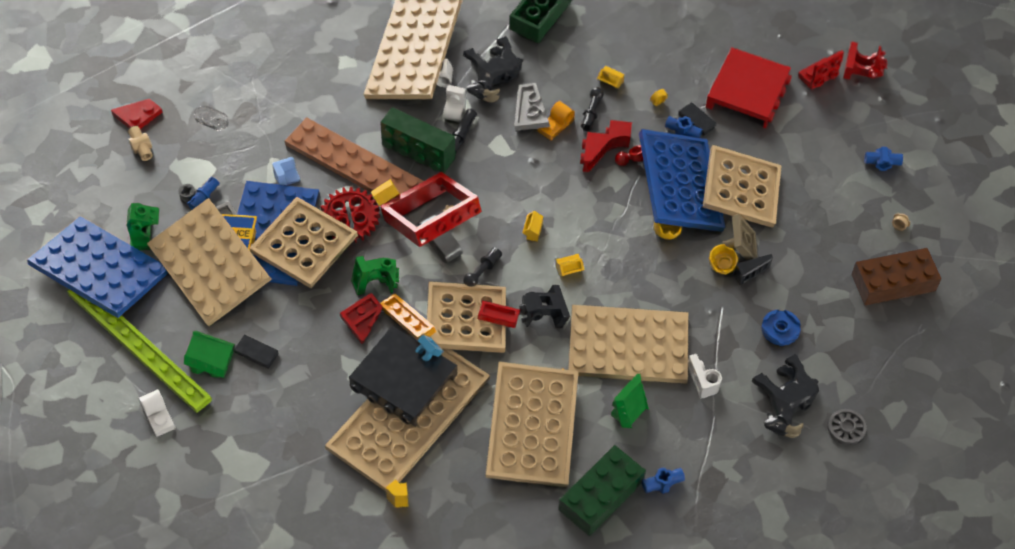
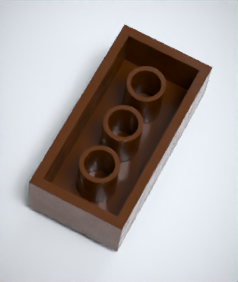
(896, 276)

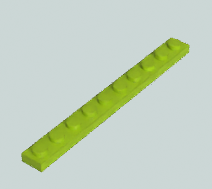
(147, 354)

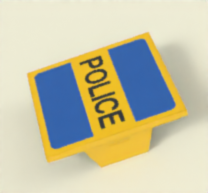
(243, 226)

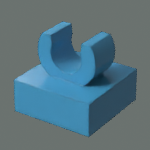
(429, 346)

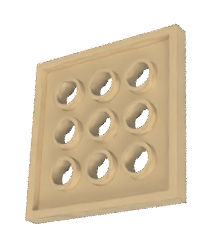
(751, 181)
(305, 252)
(456, 323)

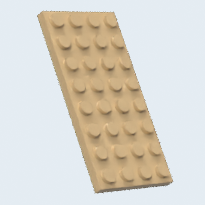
(413, 49)
(386, 447)

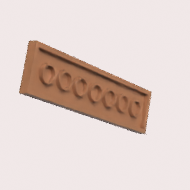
(347, 158)

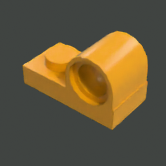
(559, 119)

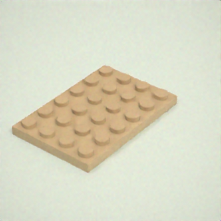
(209, 262)
(628, 343)
(532, 424)

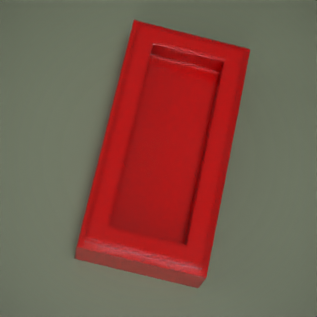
(498, 314)

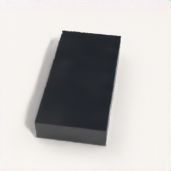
(698, 117)
(256, 351)

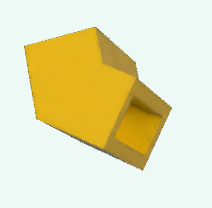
(611, 76)
(385, 192)
(533, 226)
(569, 265)
(397, 494)

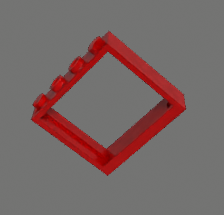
(422, 193)

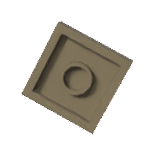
(744, 238)

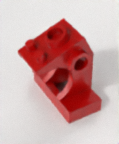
(873, 65)

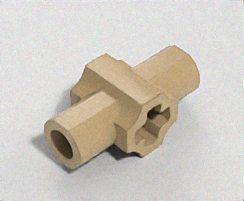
(140, 143)

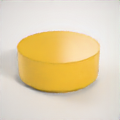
(658, 97)

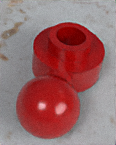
(634, 154)

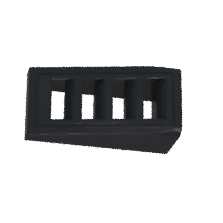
(748, 269)

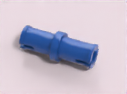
(203, 193)

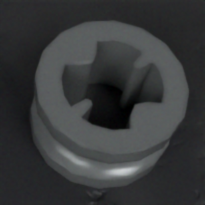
(186, 188)

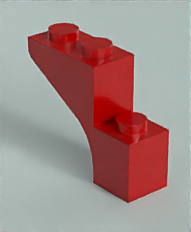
(598, 144)

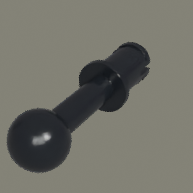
(589, 114)
(487, 262)

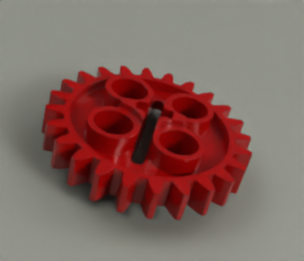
(367, 210)

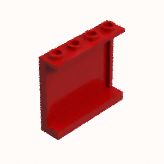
(750, 85)

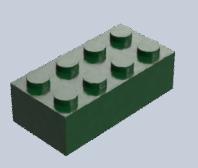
(536, 17)
(418, 140)
(601, 490)

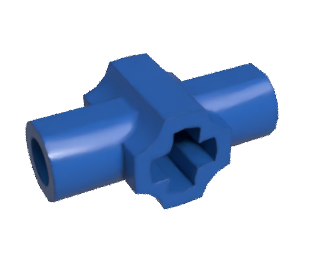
(683, 126)
(883, 158)
(663, 480)

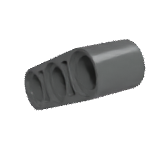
(444, 245)

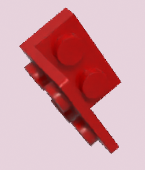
(822, 71)

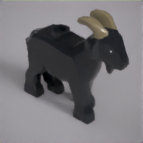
(494, 70)
(789, 398)

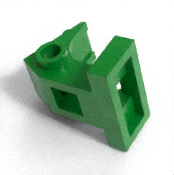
(140, 217)
(372, 270)

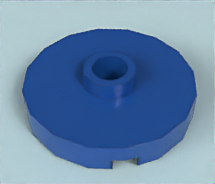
(784, 320)

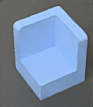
(285, 171)

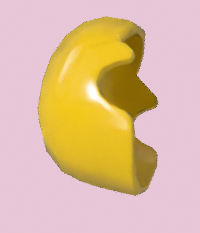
(667, 231)
(723, 259)

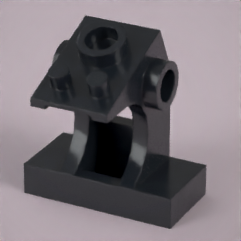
(533, 310)

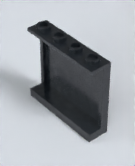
(399, 377)

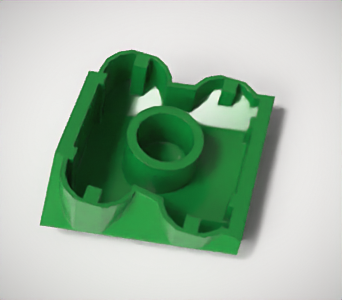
(208, 355)
(630, 402)

